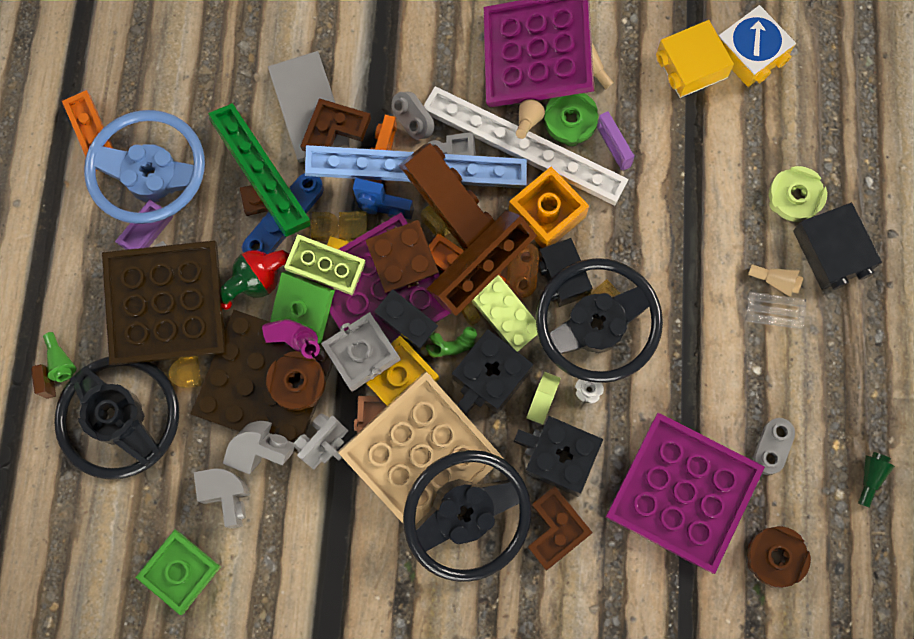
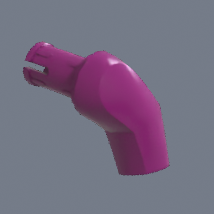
(294, 334)

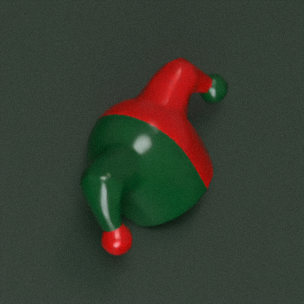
(253, 274)

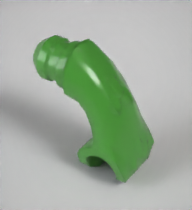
(445, 348)

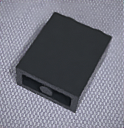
(837, 247)

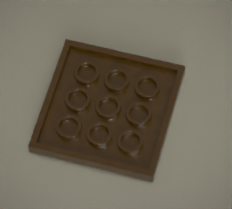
(163, 302)
(236, 382)

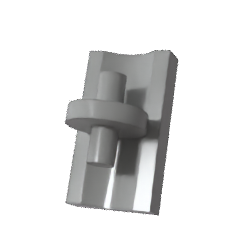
(323, 443)

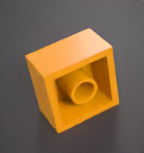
(549, 207)

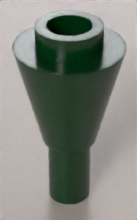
(875, 473)

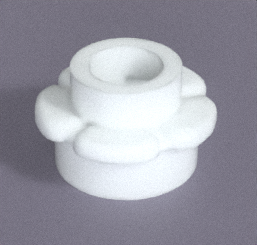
(584, 395)

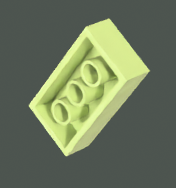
(325, 264)
(506, 314)

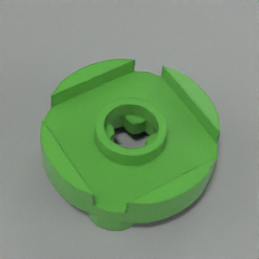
(571, 132)

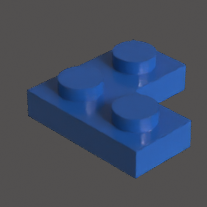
(372, 199)

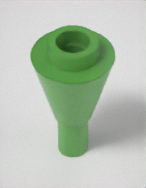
(59, 365)

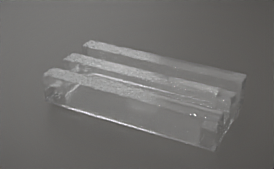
(771, 320)

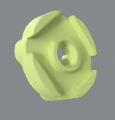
(811, 187)

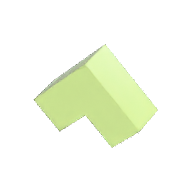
(543, 398)

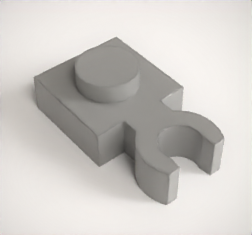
(458, 144)

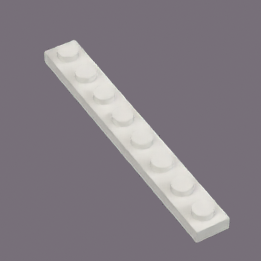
(537, 150)

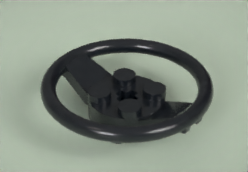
(613, 311)
(123, 428)
(481, 503)

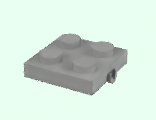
(360, 351)

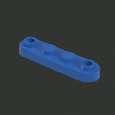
(267, 231)

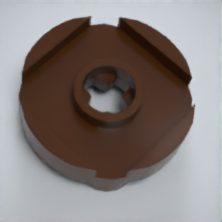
(287, 367)
(794, 550)

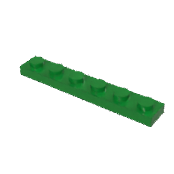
(259, 170)

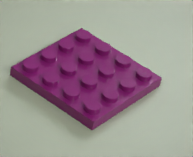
(537, 50)
(370, 291)
(685, 493)

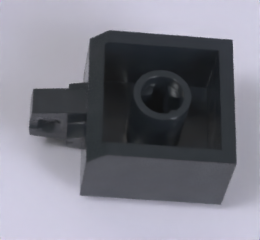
(493, 390)
(545, 463)

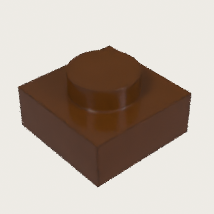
(251, 201)

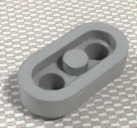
(411, 111)
(773, 444)

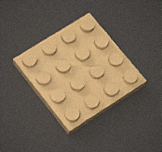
(410, 437)

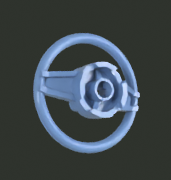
(140, 159)

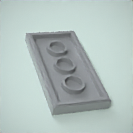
(298, 89)

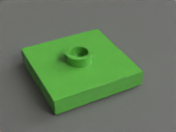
(302, 302)
(178, 572)

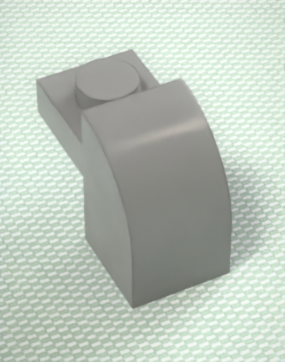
(254, 443)
(223, 486)

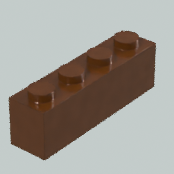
(446, 195)
(481, 262)

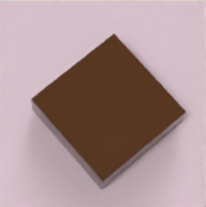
(42, 384)

